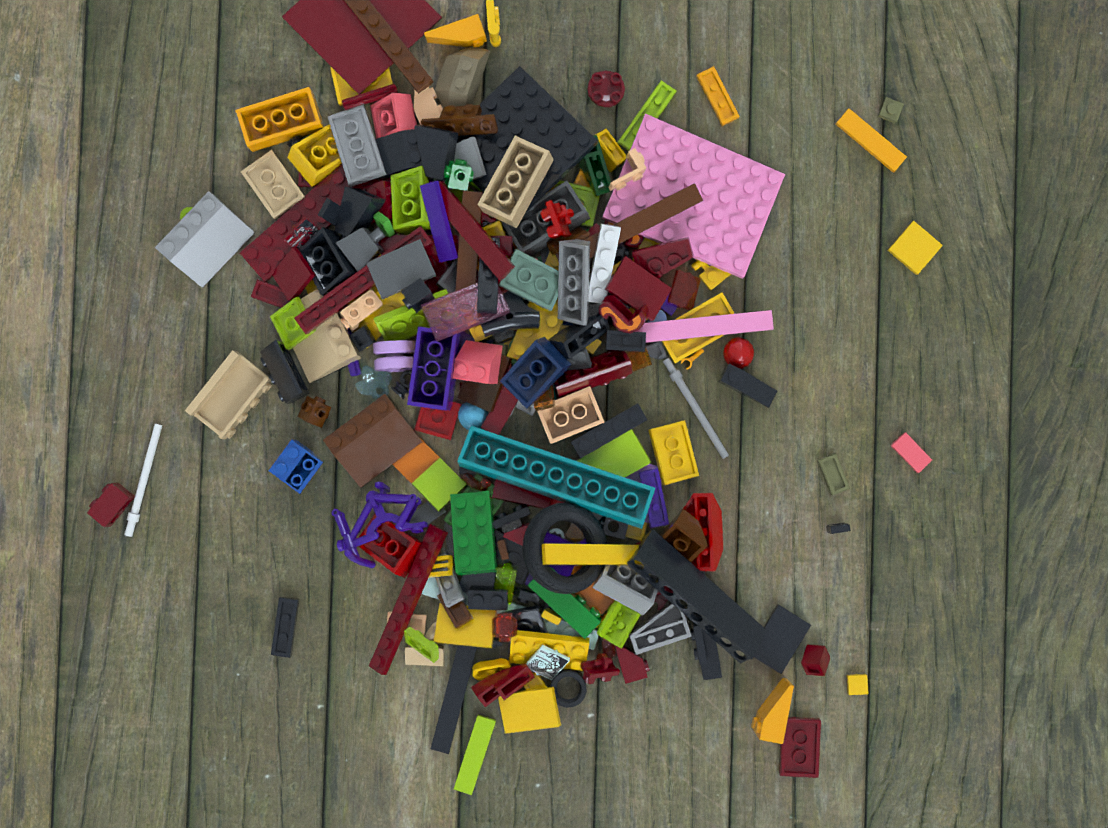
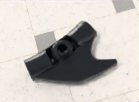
(522, 317)

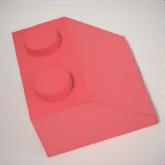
(393, 114)
(478, 362)

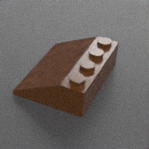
(372, 440)

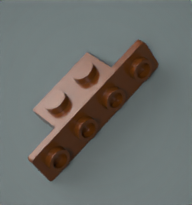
(464, 120)

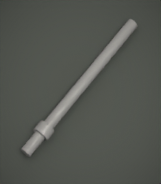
(676, 376)

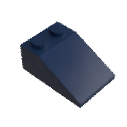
(535, 372)

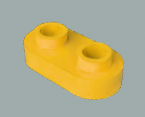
(486, 668)

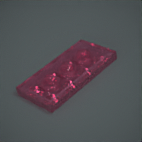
(459, 312)

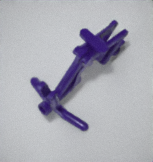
(374, 499)

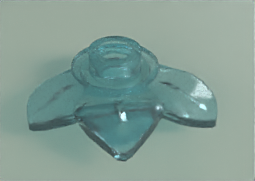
(373, 380)

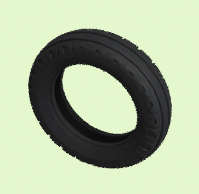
(534, 539)

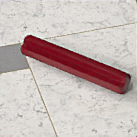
(369, 97)

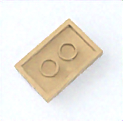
(273, 184)

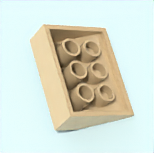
(327, 347)

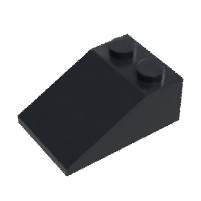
(399, 152)

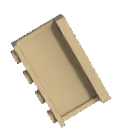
(229, 395)

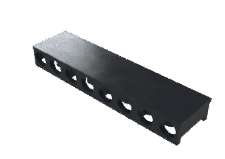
(699, 594)

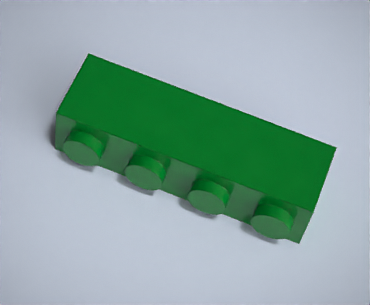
(570, 608)

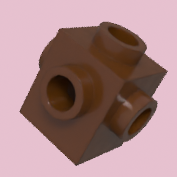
(314, 411)

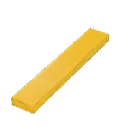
(587, 554)

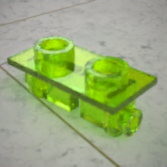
(506, 579)

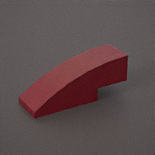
(502, 683)

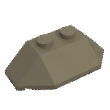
(461, 76)

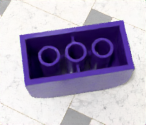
(433, 370)

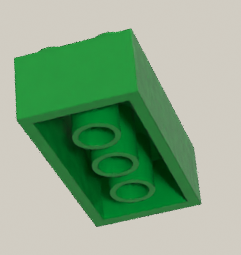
(473, 533)

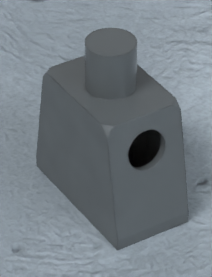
(362, 246)

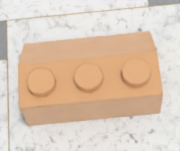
(571, 415)

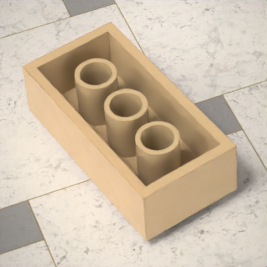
(515, 181)

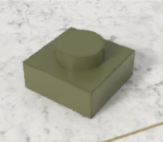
(890, 110)

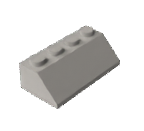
(574, 281)

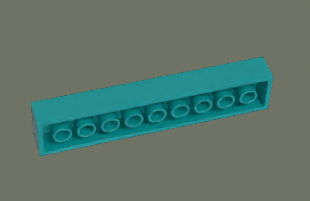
(556, 477)

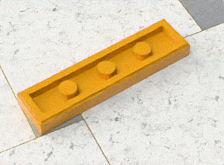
(871, 140)

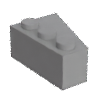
(661, 629)

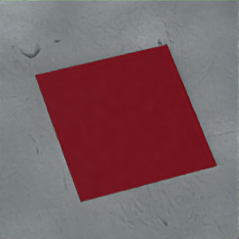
(347, 44)

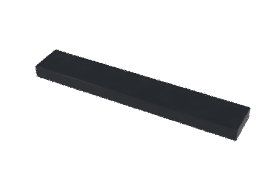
(453, 698)

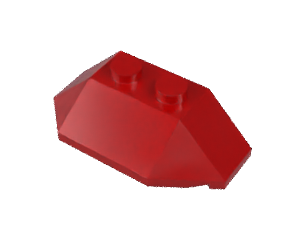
(709, 514)

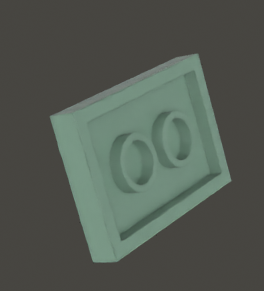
(532, 280)

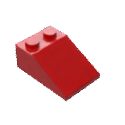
(393, 548)

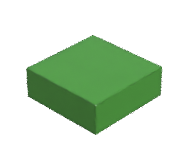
(384, 223)

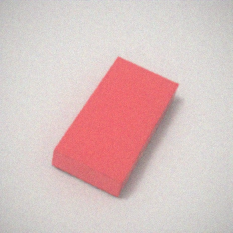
(911, 452)

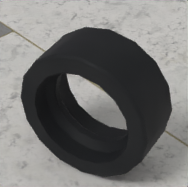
(582, 692)

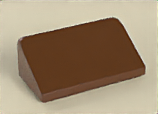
(577, 233)

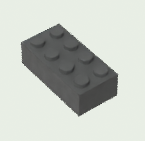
(531, 232)

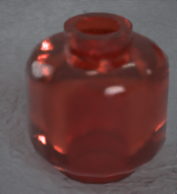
(504, 626)

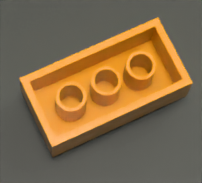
(280, 119)

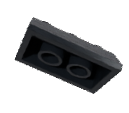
(327, 260)
(284, 372)

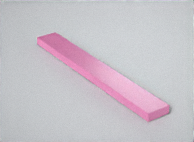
(708, 326)

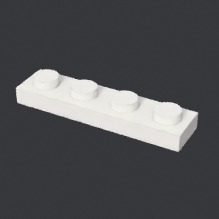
(603, 262)

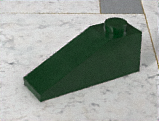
(596, 171)

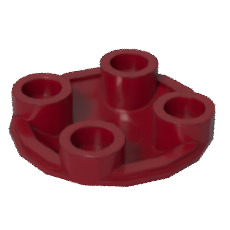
(606, 88)

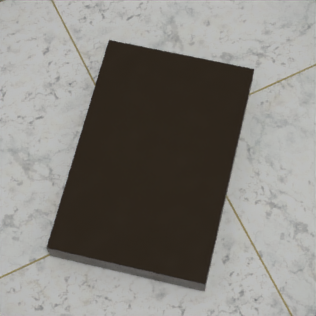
(484, 394)

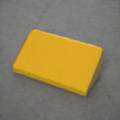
(612, 152)

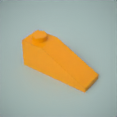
(460, 33)

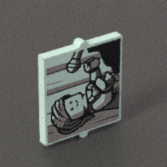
(547, 662)

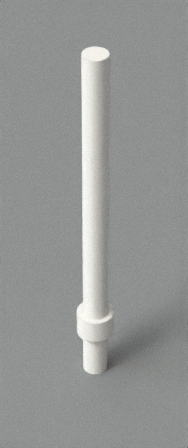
(134, 515)

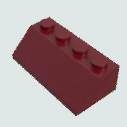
(604, 368)

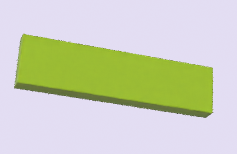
(653, 106)
(474, 754)

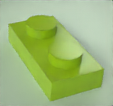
(421, 644)

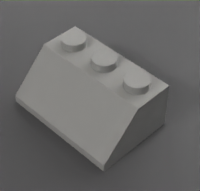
(626, 587)

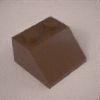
(685, 535)

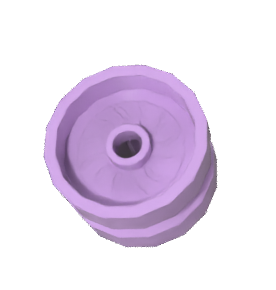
(394, 352)

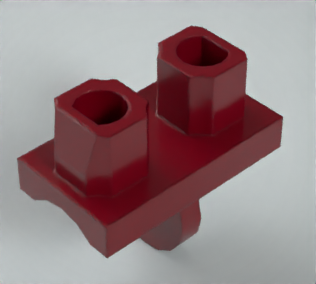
(599, 668)

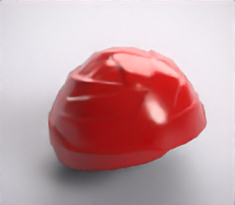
(738, 352)

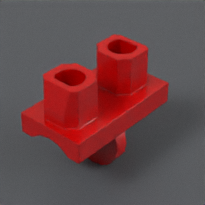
(560, 218)

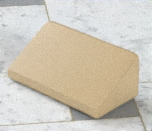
(413, 657)

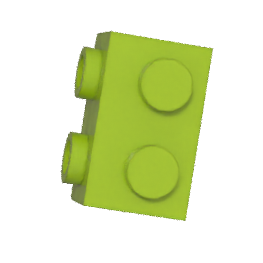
(618, 624)

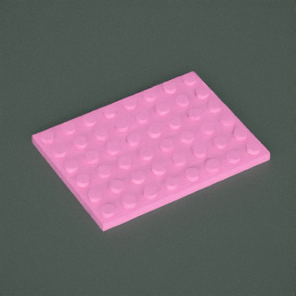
(733, 191)

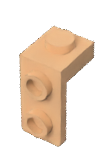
(636, 162)
(360, 309)

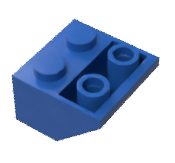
(296, 465)

